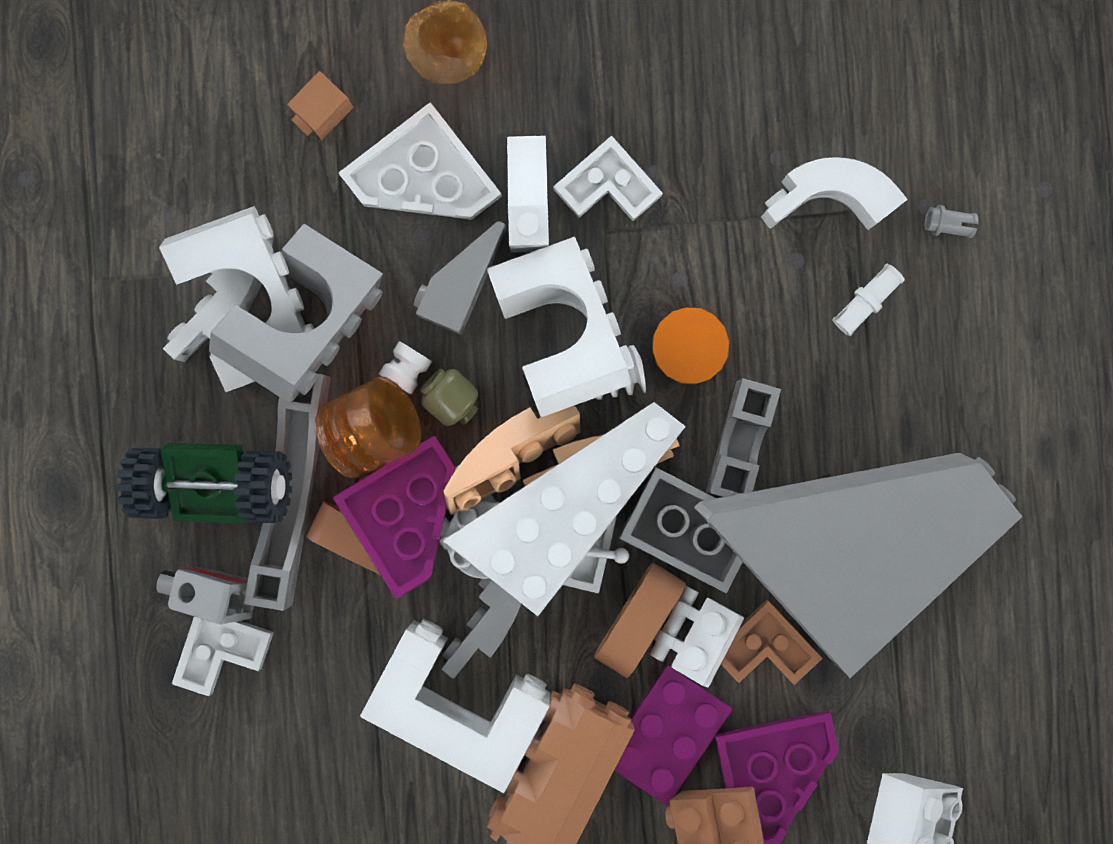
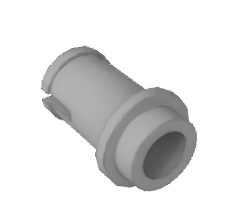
(940, 220)

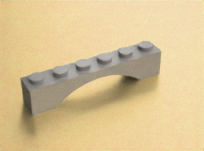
(280, 544)

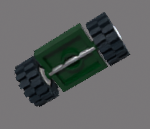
(205, 483)

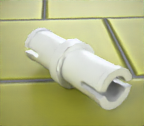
(868, 299)

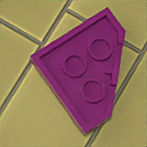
(401, 515)
(780, 763)

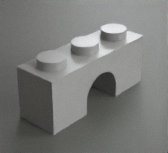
(741, 438)

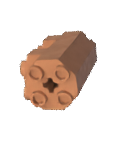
(563, 770)

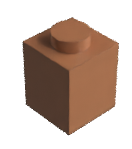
(319, 106)

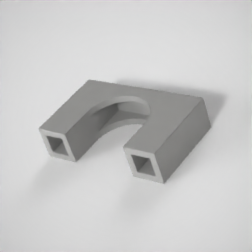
(286, 360)

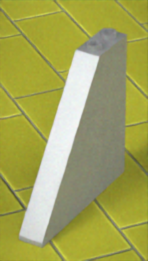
(866, 546)

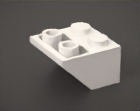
(914, 811)

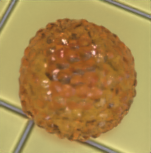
(445, 42)

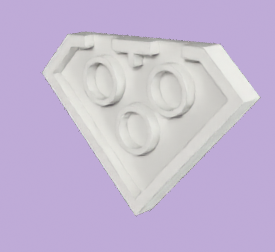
(421, 171)

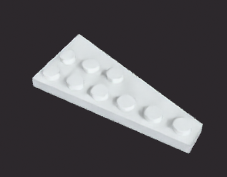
(553, 522)

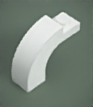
(850, 181)

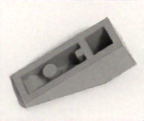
(457, 286)

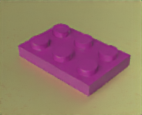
(670, 733)

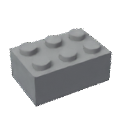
(673, 530)

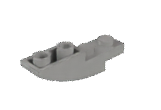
(486, 626)

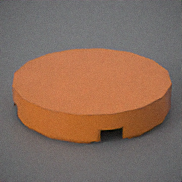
(690, 345)

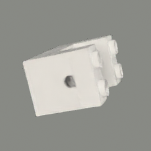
(446, 729)

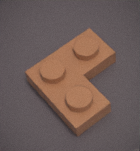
(770, 636)

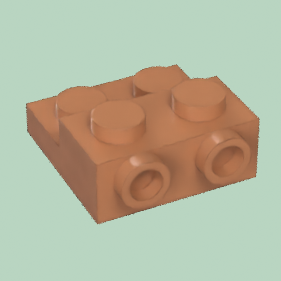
(715, 816)

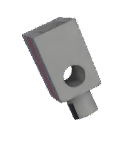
(206, 594)

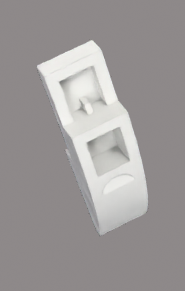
(232, 288)

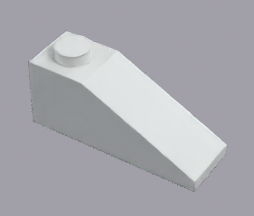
(527, 193)

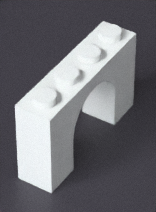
(241, 244)
(592, 364)

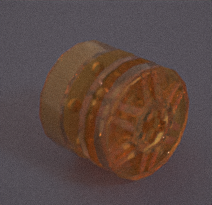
(368, 427)

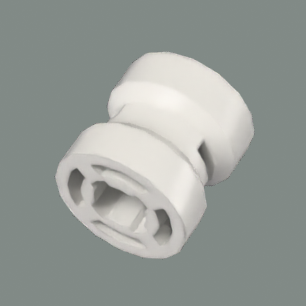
(405, 367)

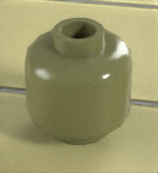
(449, 397)

